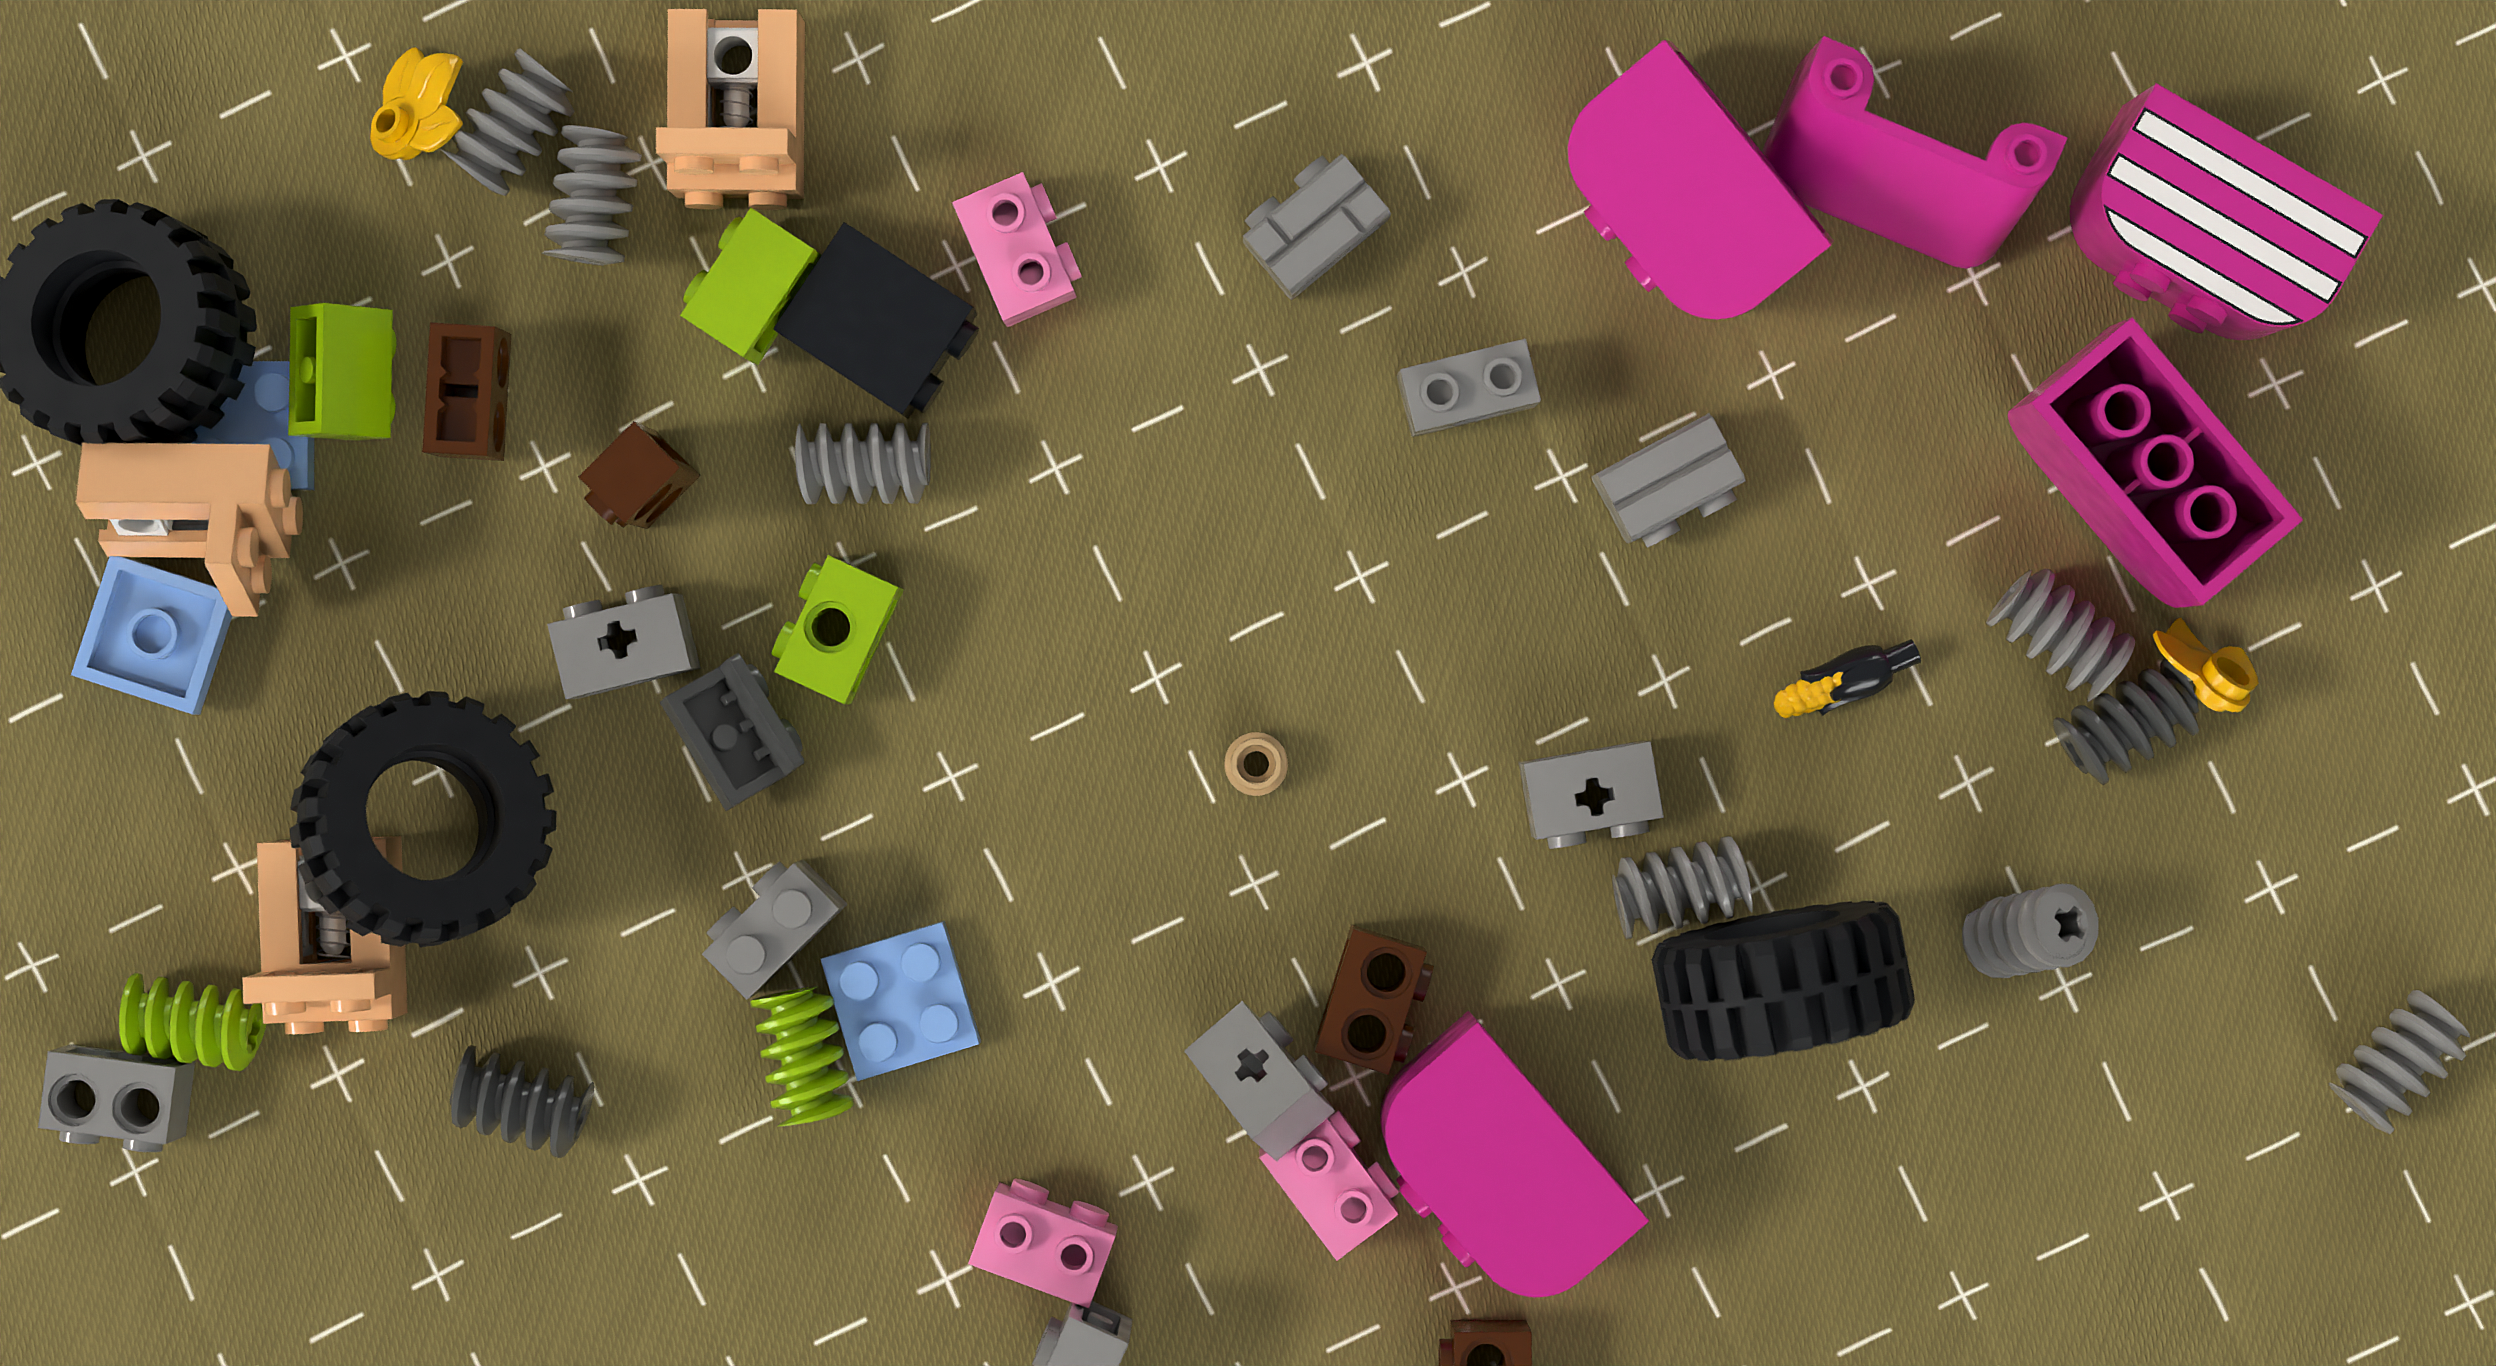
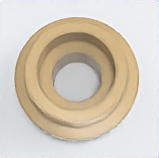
(1256, 784)

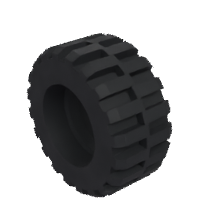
(59, 286)
(492, 770)
(1783, 981)

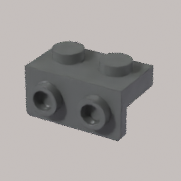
(734, 731)

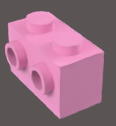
(1016, 249)
(1334, 1186)
(1044, 1242)

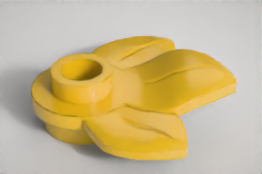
(415, 106)
(2219, 678)

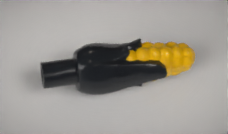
(1845, 679)

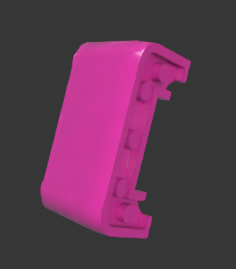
(1894, 176)

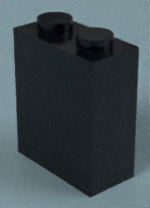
(878, 322)

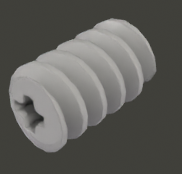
(510, 123)
(592, 196)
(863, 464)
(2063, 631)
(1681, 885)
(2031, 931)
(2400, 1060)

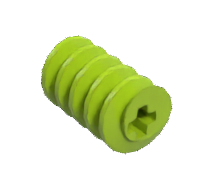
(188, 1026)
(803, 1055)

